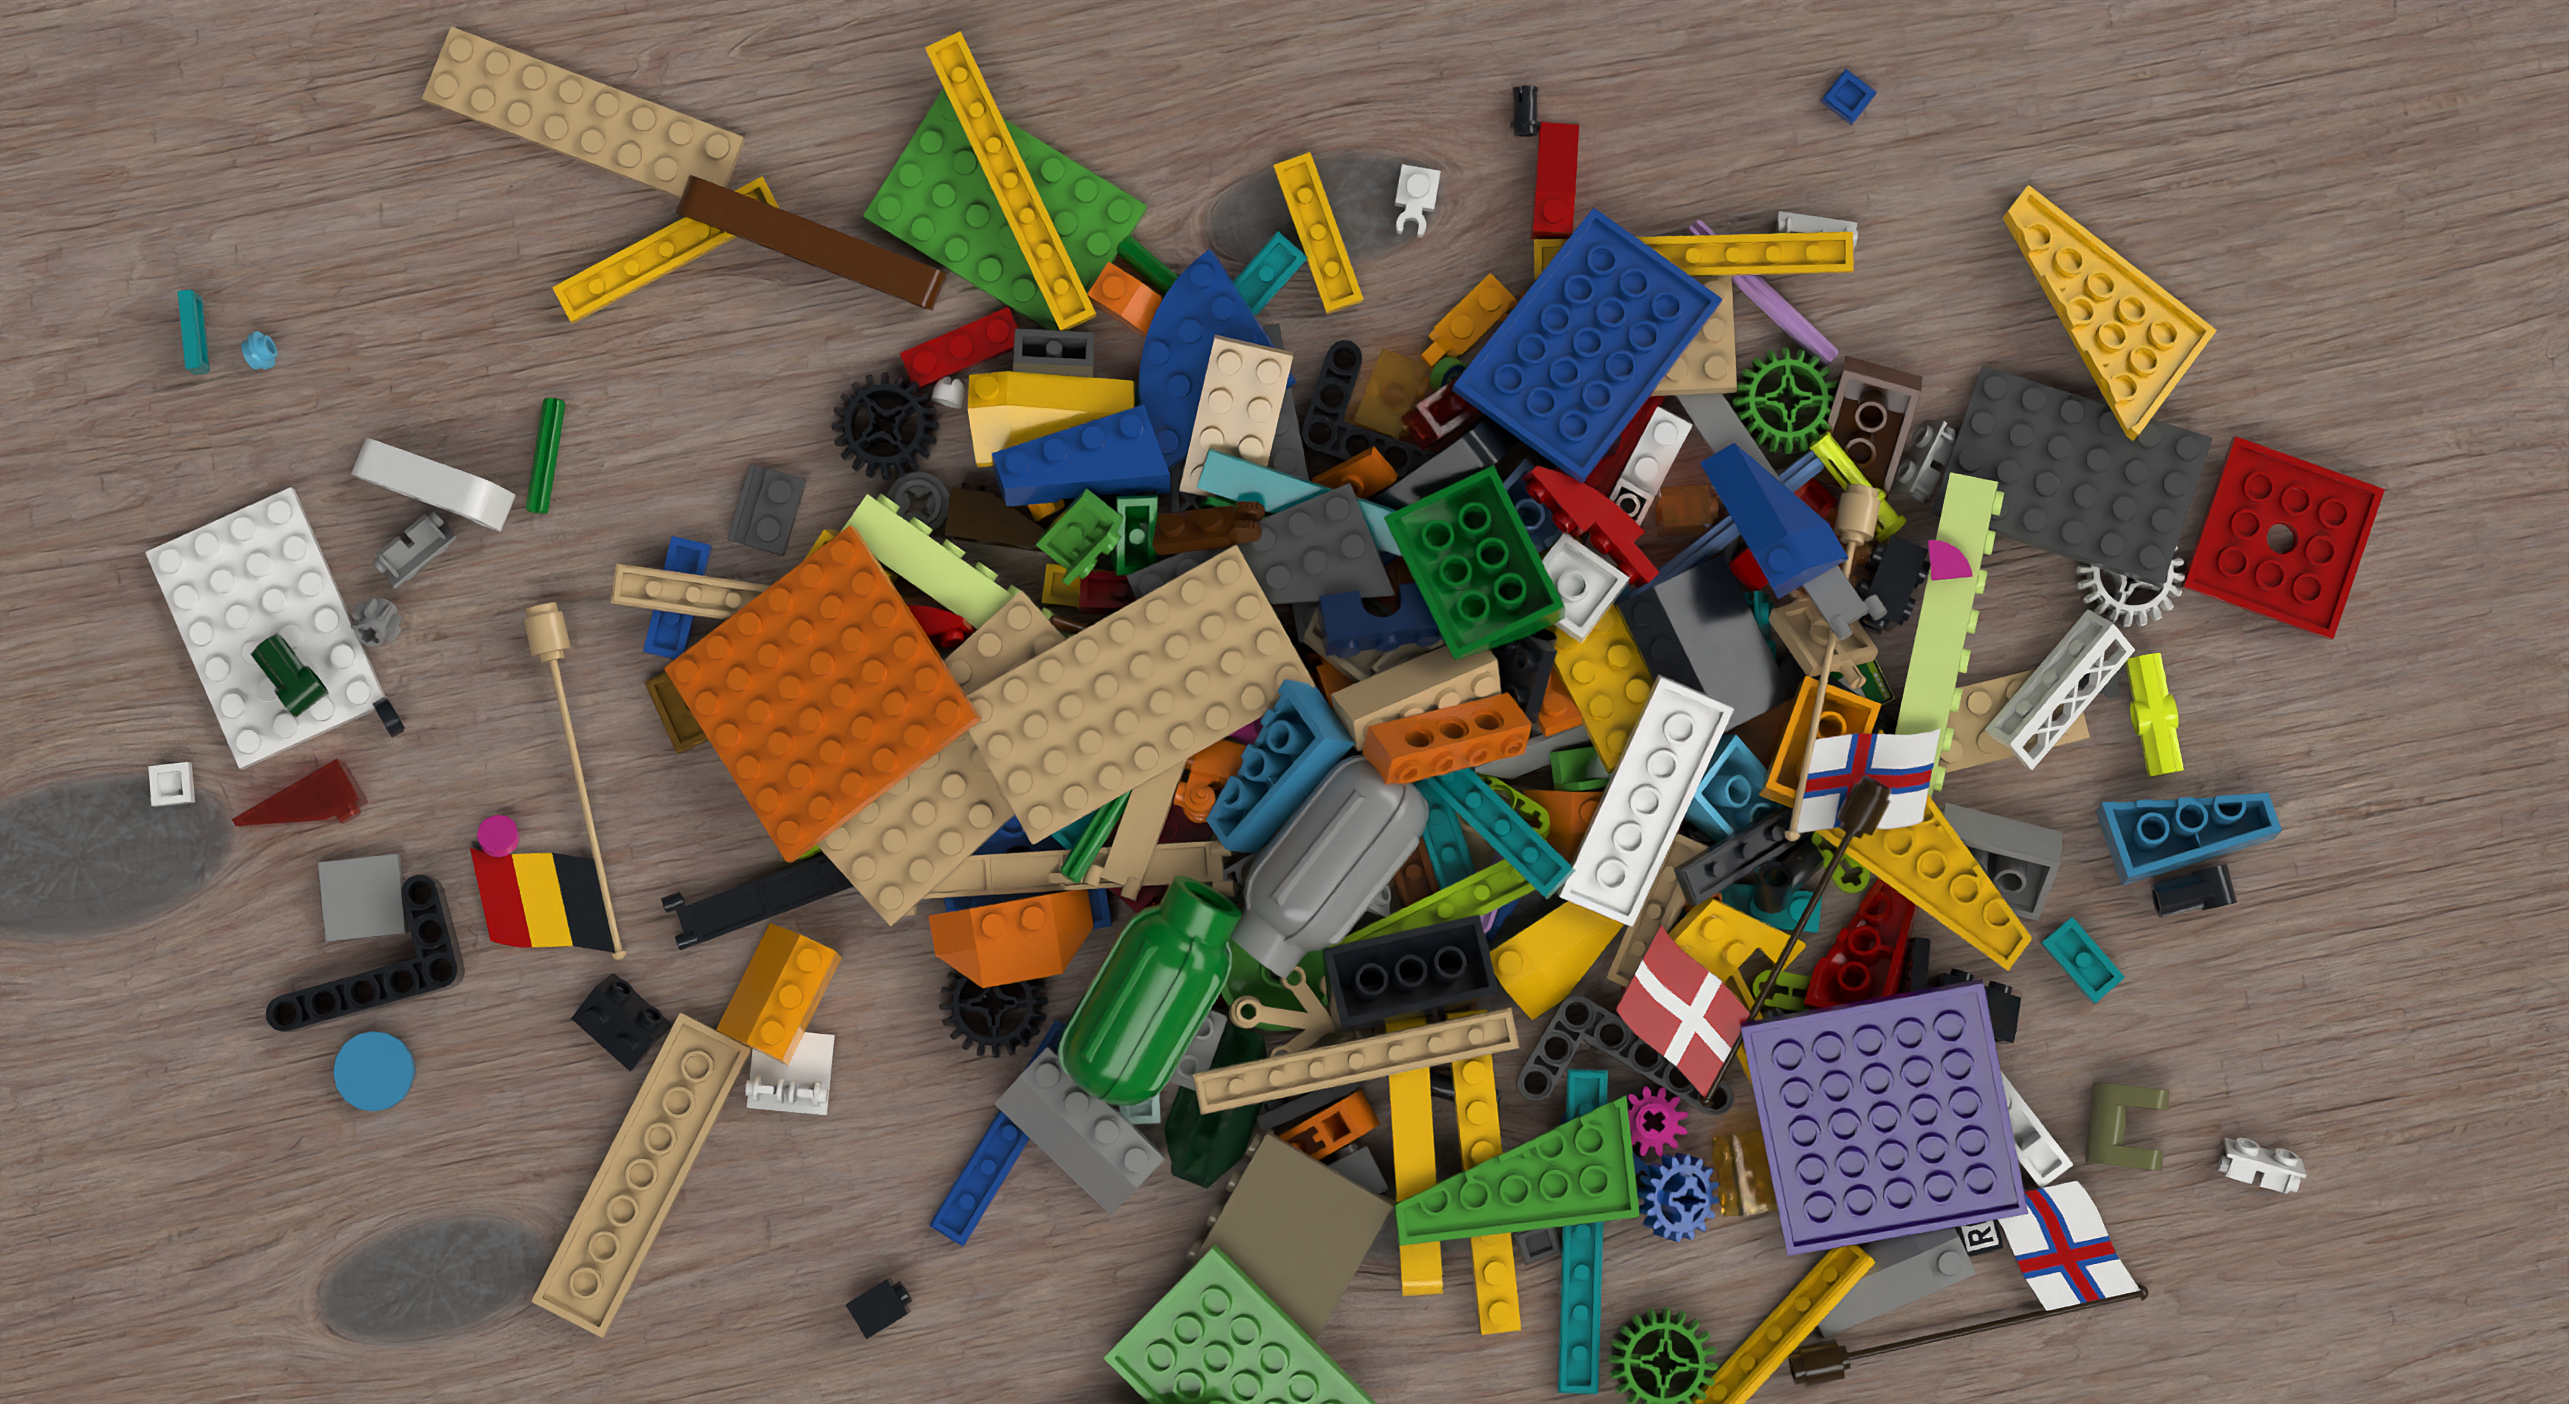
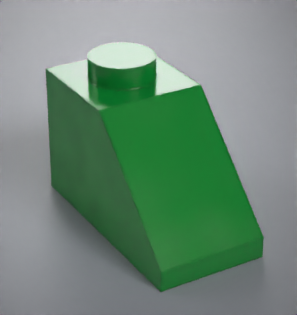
(1137, 533)

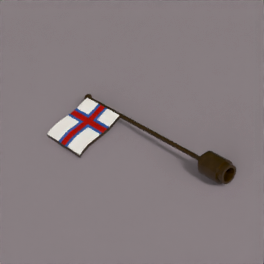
(2060, 1255)

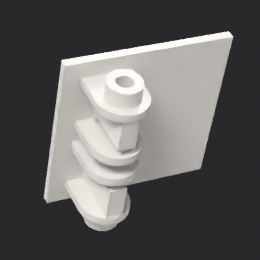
(796, 1087)

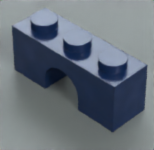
(1351, 629)

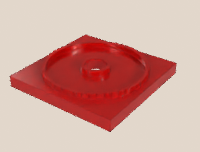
(2329, 528)

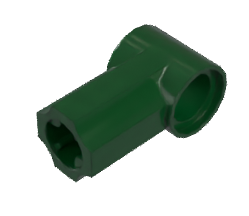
(295, 684)

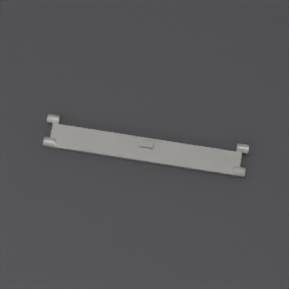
(1831, 590)

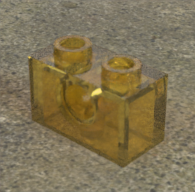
(1391, 372)

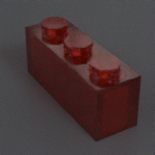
(1437, 415)

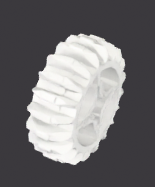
(2117, 606)

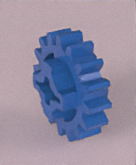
(1667, 1211)

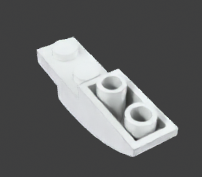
(1647, 467)
(2033, 1143)

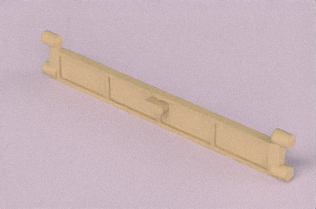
(1138, 833)
(1041, 871)

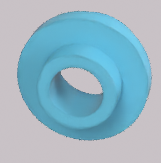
(259, 351)

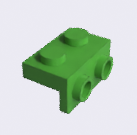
(1081, 535)

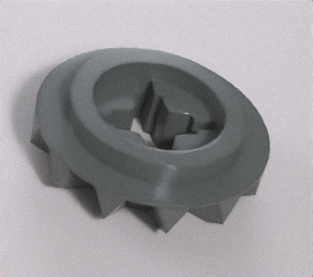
(921, 485)

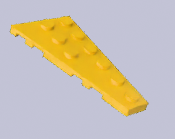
(1942, 878)

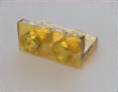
(1743, 1174)

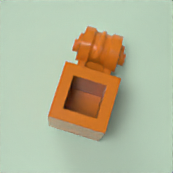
(1208, 775)

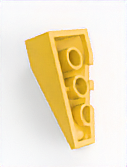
(1025, 406)
(1552, 956)

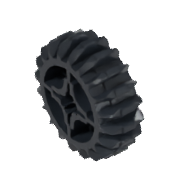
(900, 414)
(995, 1034)

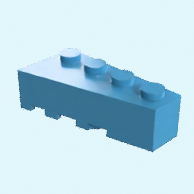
(2172, 834)

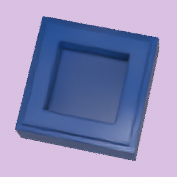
(1848, 97)

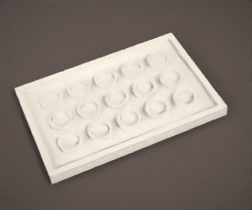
(244, 584)

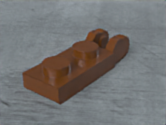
(1208, 528)

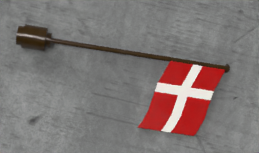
(1688, 1009)

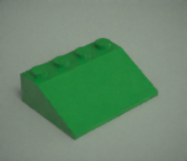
(1476, 565)

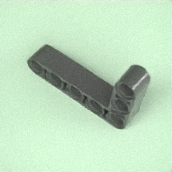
(1622, 1052)

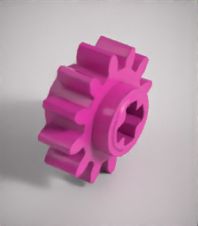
(1669, 1121)

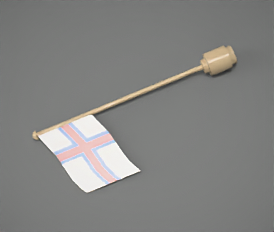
(1837, 762)

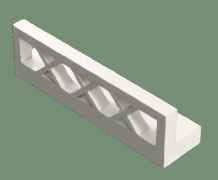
(2057, 683)

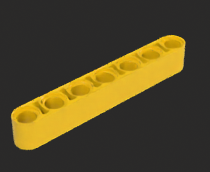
(1414, 1166)

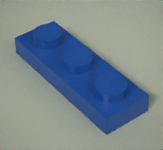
(669, 631)

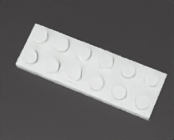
(1645, 800)

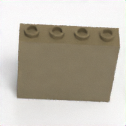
(1295, 1229)

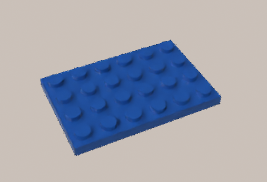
(1587, 345)

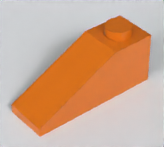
(1125, 299)
(1333, 1126)

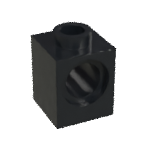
(880, 1307)

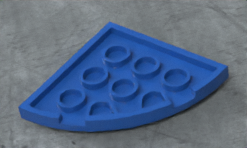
(1179, 347)

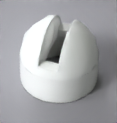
(949, 394)

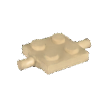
(1807, 636)

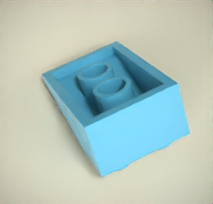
(1729, 791)

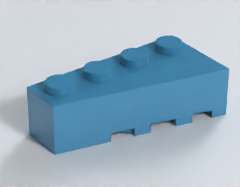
(1282, 767)

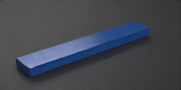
(986, 1167)

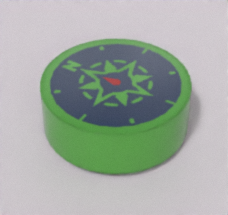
(1445, 372)

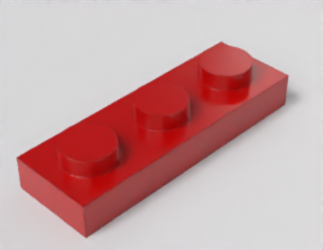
(961, 348)

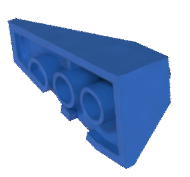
(1778, 527)

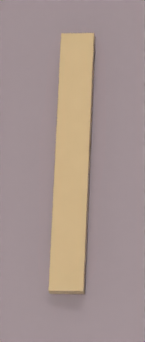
(1355, 1060)

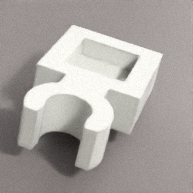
(1416, 193)

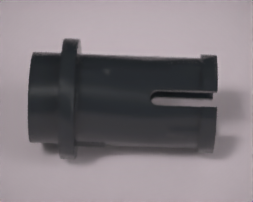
(1525, 111)

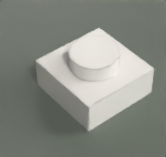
(171, 784)

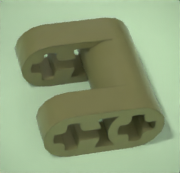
(2108, 1124)

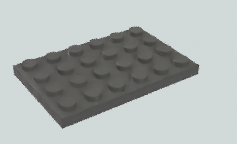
(2077, 477)

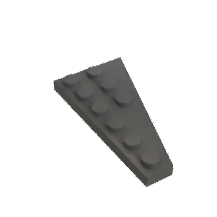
(1300, 555)

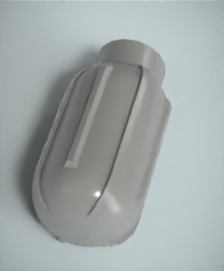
(1328, 864)

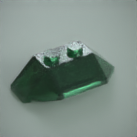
(1213, 1142)

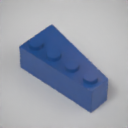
(1102, 455)

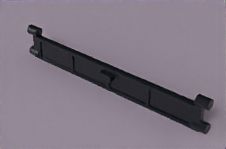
(755, 900)

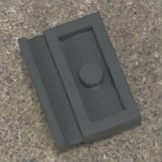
(767, 510)

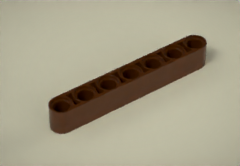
(811, 242)

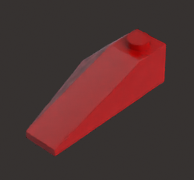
(1867, 953)

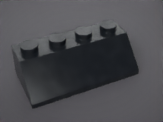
(1408, 974)

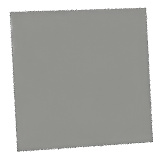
(362, 897)

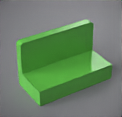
(1578, 770)

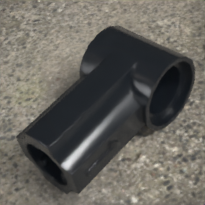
(1785, 875)
(2203, 890)

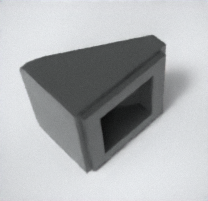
(1537, 1244)

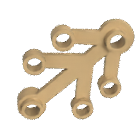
(1315, 1022)

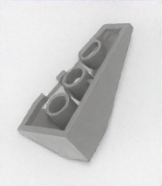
(1903, 1272)

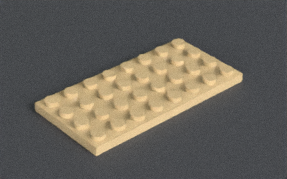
(1134, 694)
(951, 802)

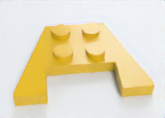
(1726, 937)

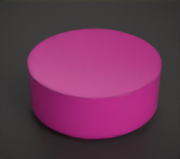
(498, 835)

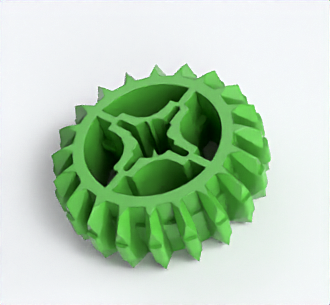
(1785, 367)
(1664, 1341)

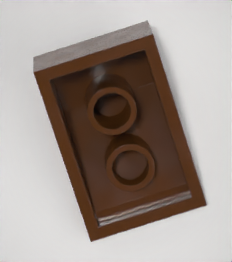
(1873, 419)

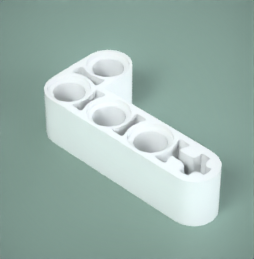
(433, 483)

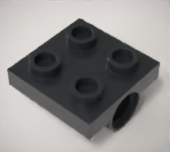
(1526, 669)

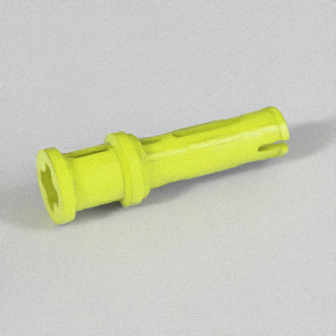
(1847, 473)

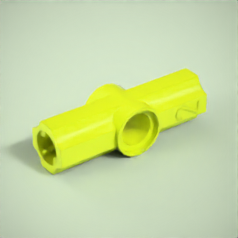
(2154, 714)

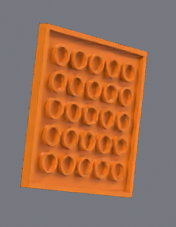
(821, 694)

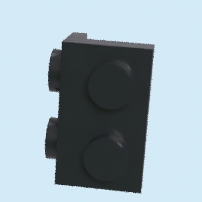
(621, 1021)

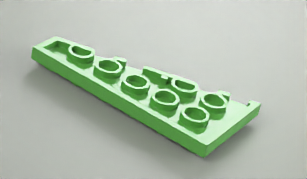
(1553, 1180)

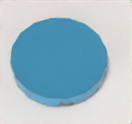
(374, 1071)

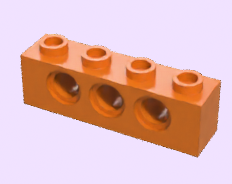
(1447, 739)

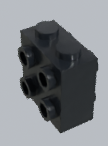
(1894, 571)

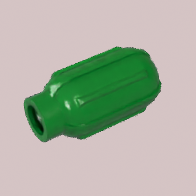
(1150, 995)

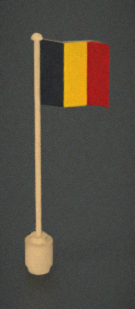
(550, 895)

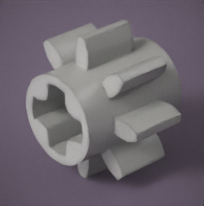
(376, 622)

